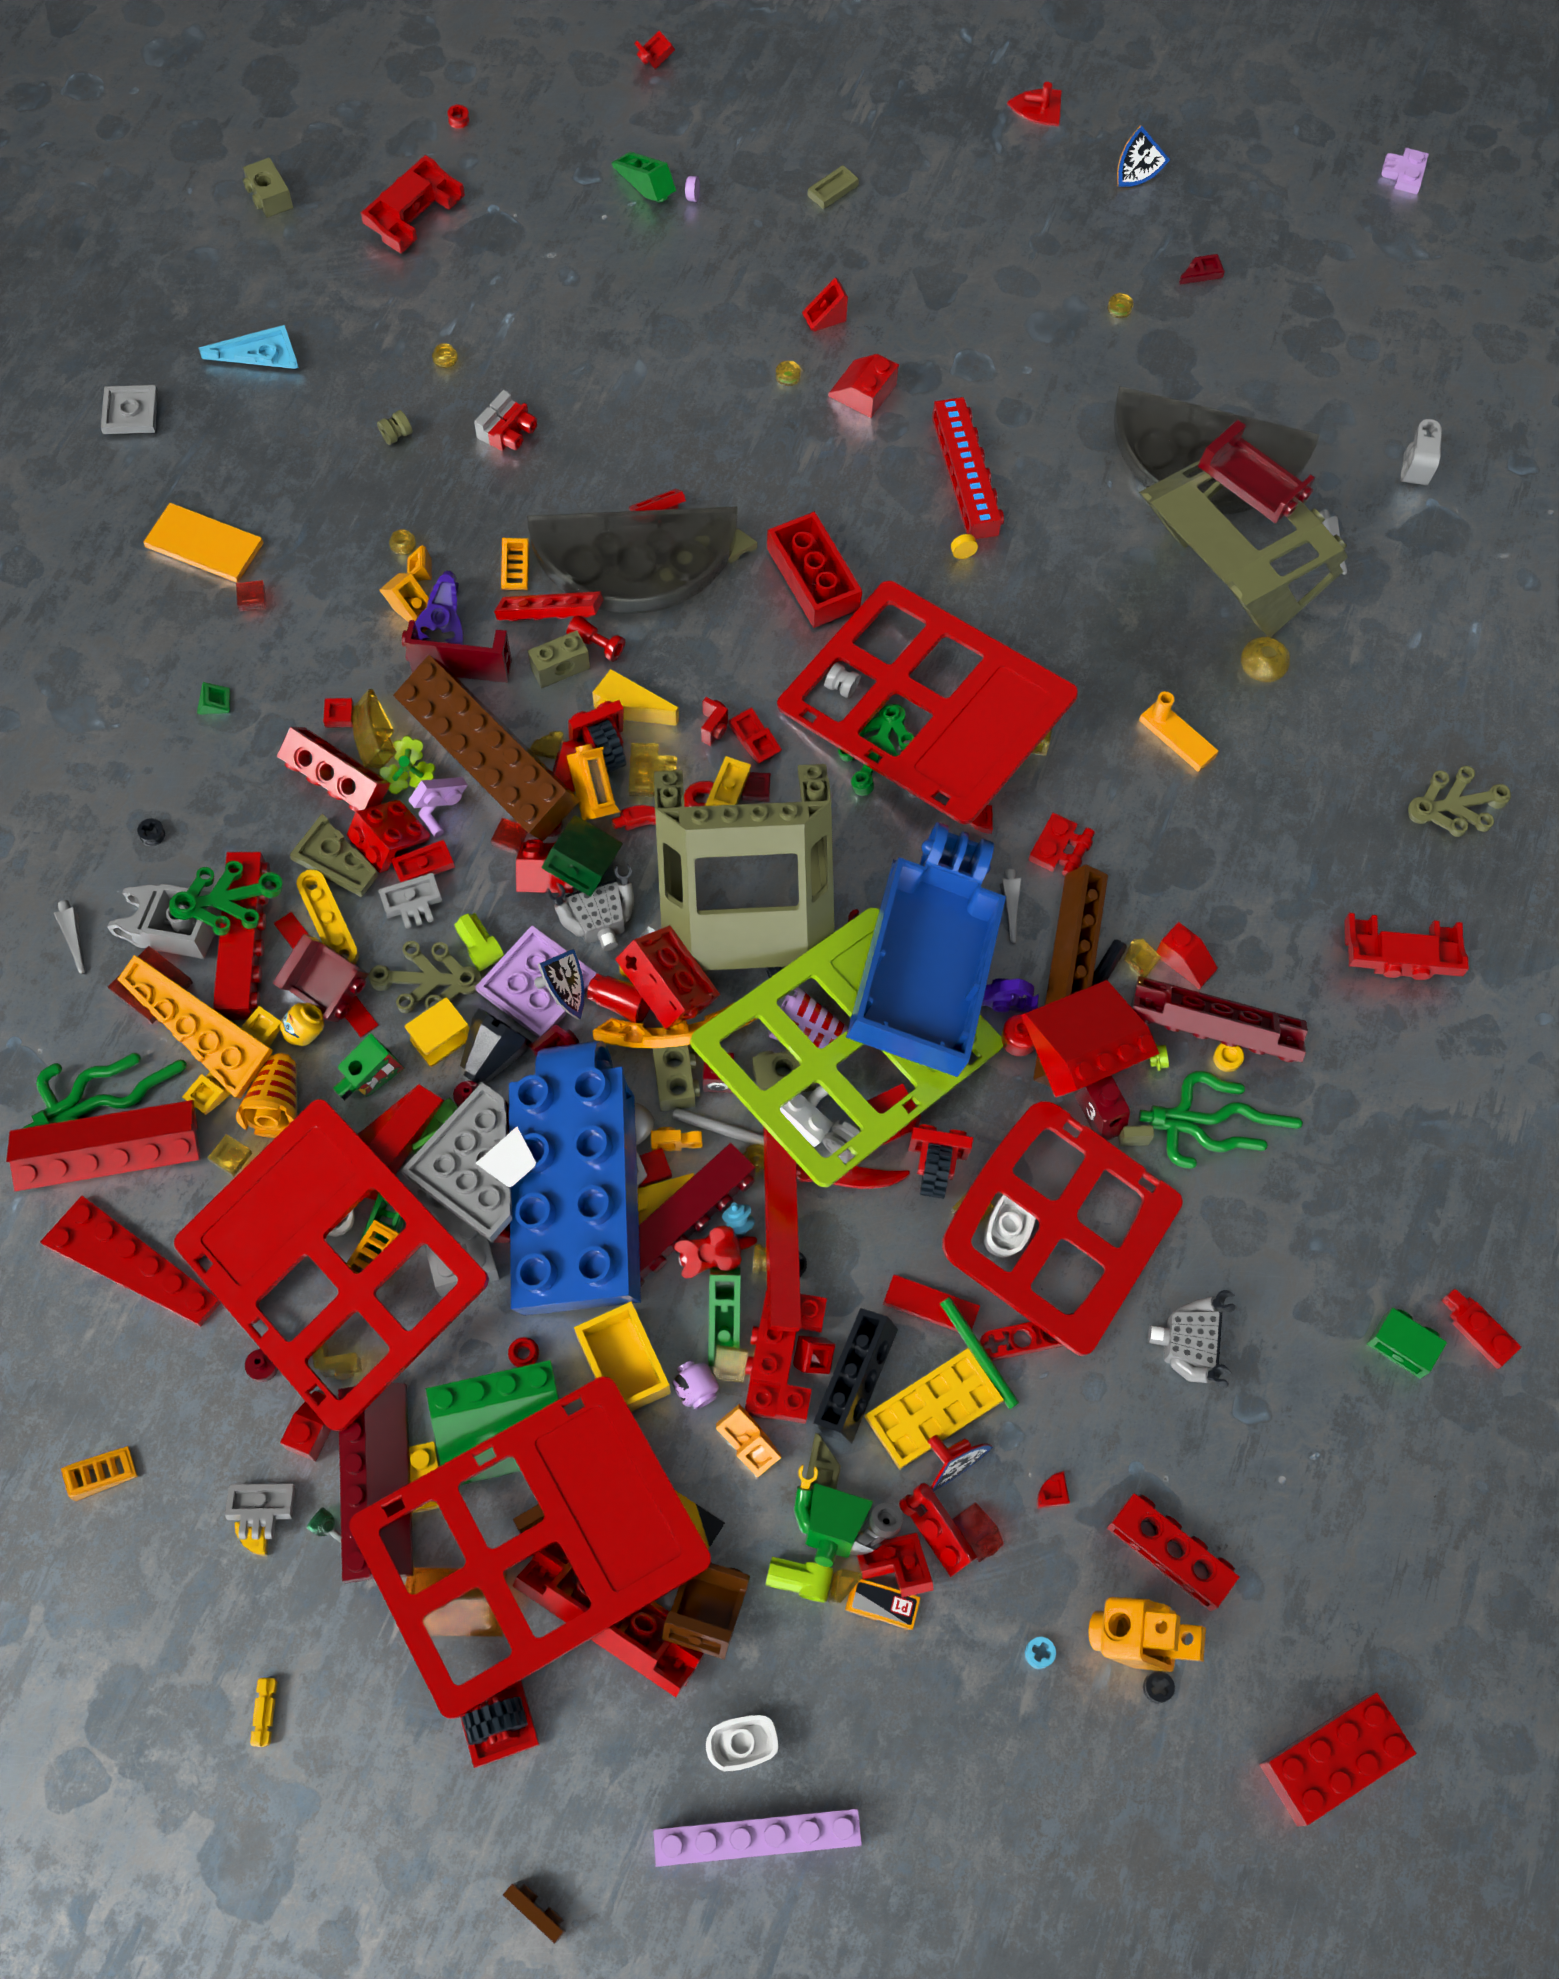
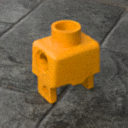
(1144, 1634)

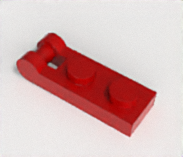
(938, 1529)

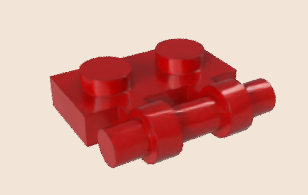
(1053, 842)

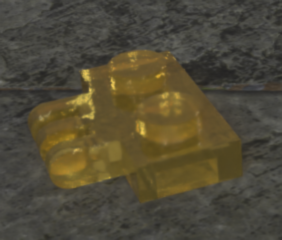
(643, 763)

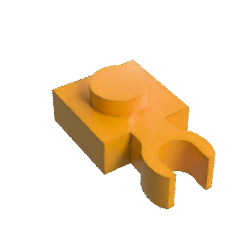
(674, 1140)

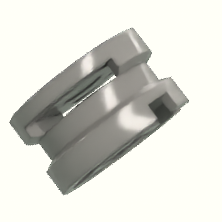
(838, 1137)

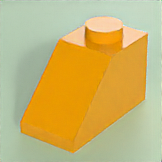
(405, 596)

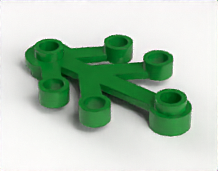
(886, 724)
(223, 898)

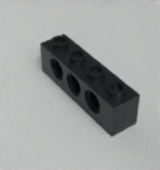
(855, 1375)

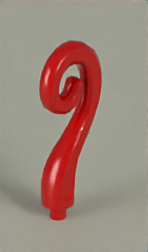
(644, 815)

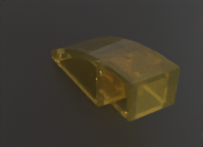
(372, 732)

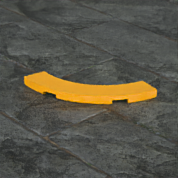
(637, 1036)

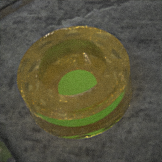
(1120, 305)
(788, 373)

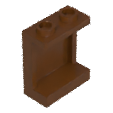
(707, 1610)

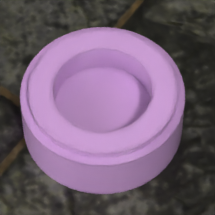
(692, 188)

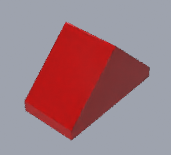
(828, 307)

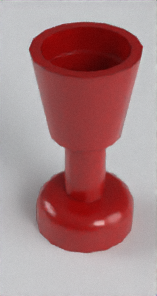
(589, 634)

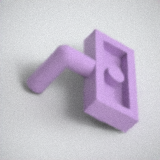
(436, 793)

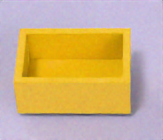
(621, 1350)

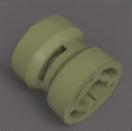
(394, 427)

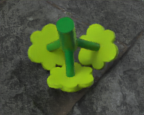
(407, 753)

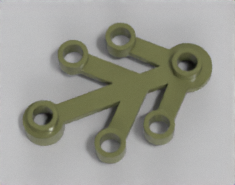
(1456, 804)
(428, 979)

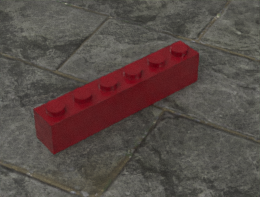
(693, 1207)

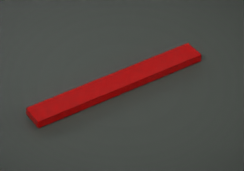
(781, 1237)

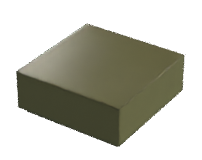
(1136, 1135)

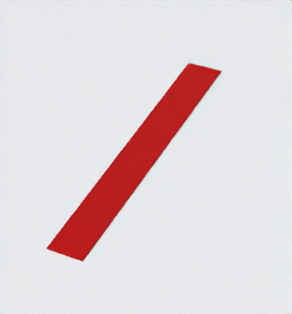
(358, 1015)

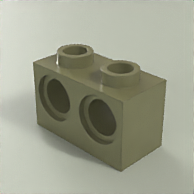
(670, 1077)

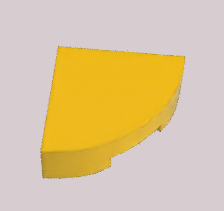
(256, 1546)

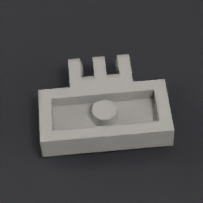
(411, 899)
(259, 1507)

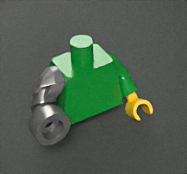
(836, 1521)

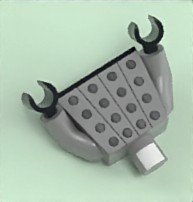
(600, 915)
(1194, 1339)

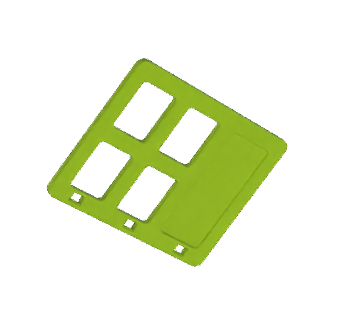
(838, 967)

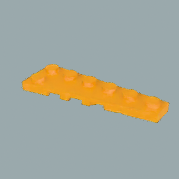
(213, 1039)

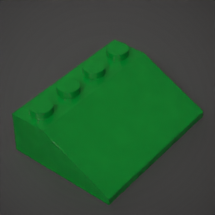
(485, 1405)

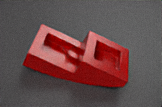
(753, 736)

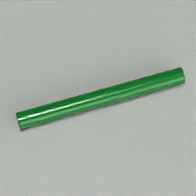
(979, 1352)

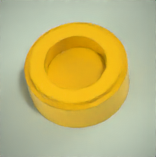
(964, 546)
(1228, 1058)

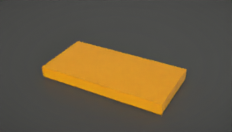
(203, 542)

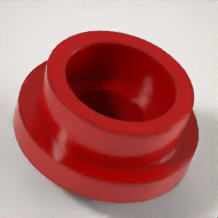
(523, 1343)

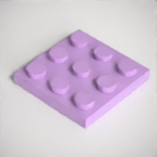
(513, 988)

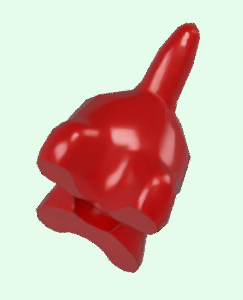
(717, 1250)

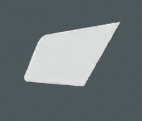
(508, 1159)

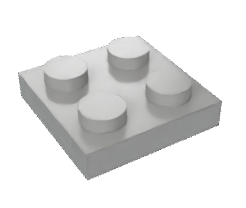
(129, 409)

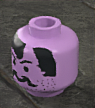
(695, 1384)

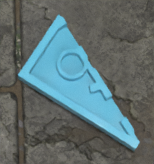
(263, 348)

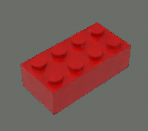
(814, 569)
(1337, 1759)

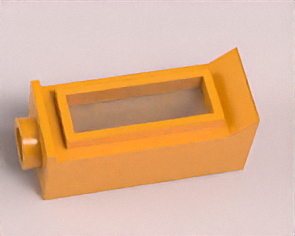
(591, 782)

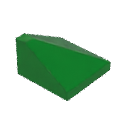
(213, 699)

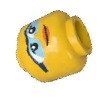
(302, 1024)

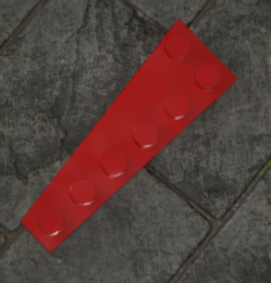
(110, 1250)

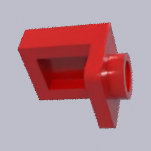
(655, 50)
(716, 723)

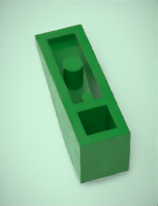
(646, 175)
(723, 1310)

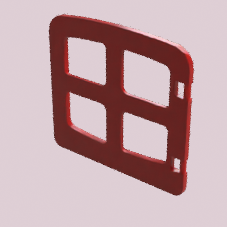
(1060, 1222)

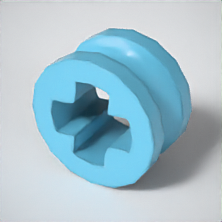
(1044, 1662)

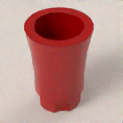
(618, 997)

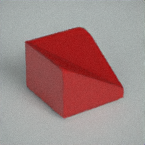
(814, 1354)

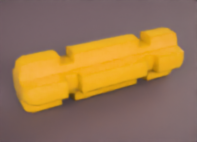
(263, 1712)

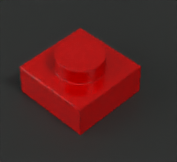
(338, 712)

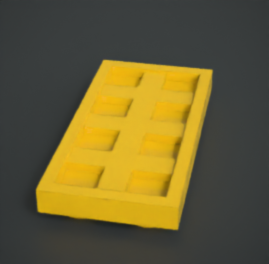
(933, 1406)

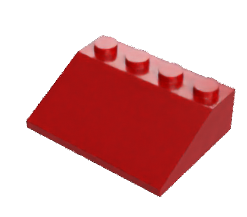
(1088, 1037)

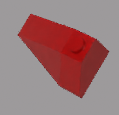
(400, 1128)

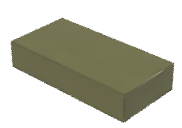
(833, 187)

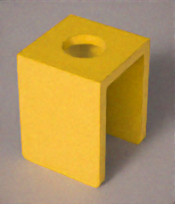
(438, 1032)

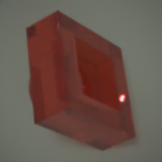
(251, 595)
(509, 836)

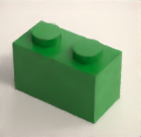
(1407, 1342)

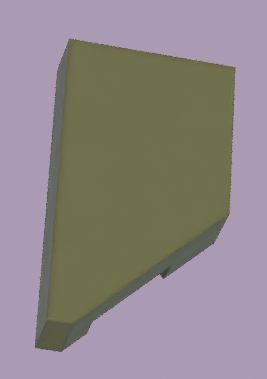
(825, 1462)

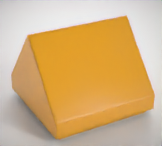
(420, 564)

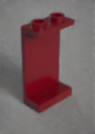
(462, 660)

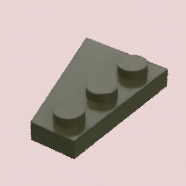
(329, 853)

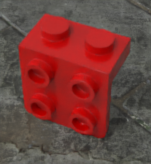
(384, 830)

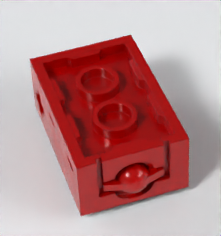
(667, 976)

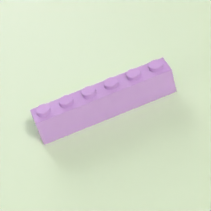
(757, 1837)

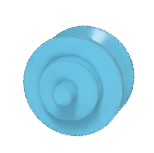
(739, 1218)

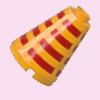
(271, 1098)

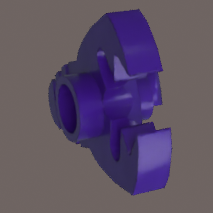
(442, 610)
(1005, 993)

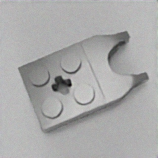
(158, 928)
(470, 1240)

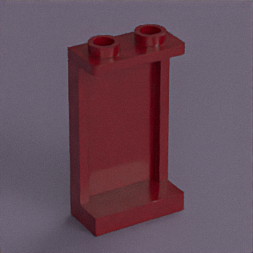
(1254, 475)

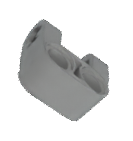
(1422, 454)

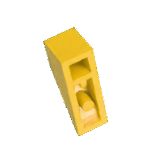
(638, 702)

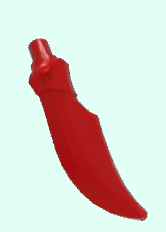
(862, 1177)

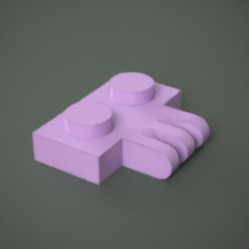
(1405, 169)

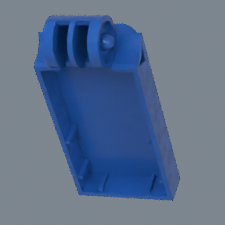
(930, 954)
(579, 1204)

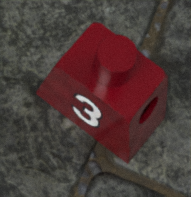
(1102, 1105)

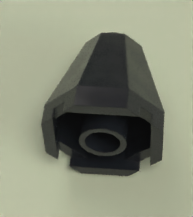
(490, 1047)

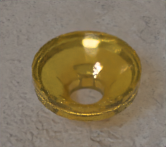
(1261, 666)

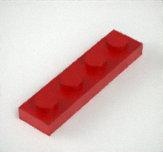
(549, 605)

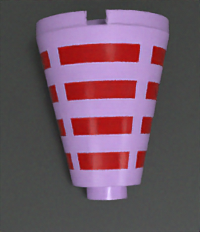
(812, 1019)

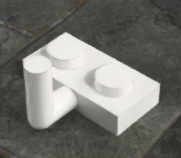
(807, 1117)

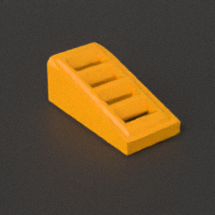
(518, 545)
(369, 1238)
(82, 1467)

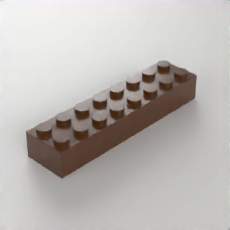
(486, 748)

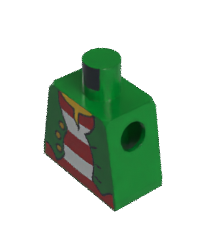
(367, 1068)

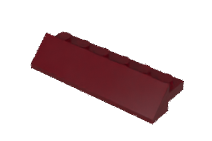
(1220, 1019)
(371, 1467)

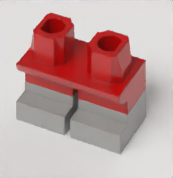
(503, 421)

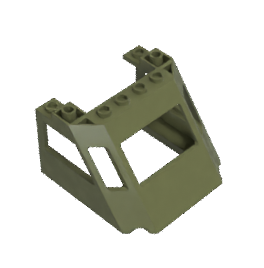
(1242, 567)
(746, 935)

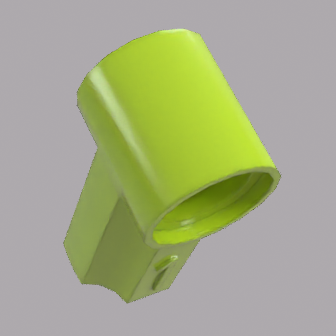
(481, 946)
(807, 1579)

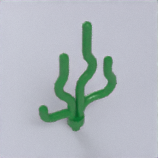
(68, 1110)
(1182, 1120)

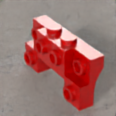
(407, 199)
(1406, 953)
(770, 1367)

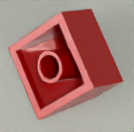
(866, 384)

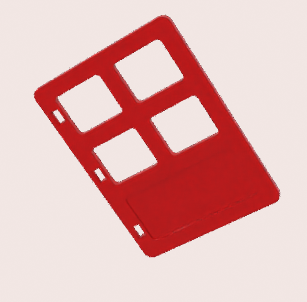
(974, 734)
(282, 1213)
(599, 1501)

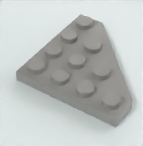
(448, 1165)

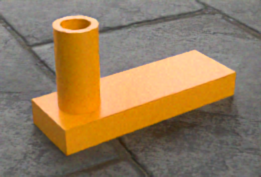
(1177, 733)

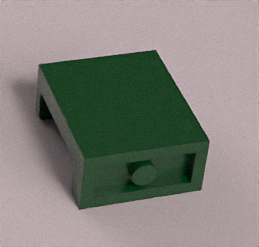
(582, 855)

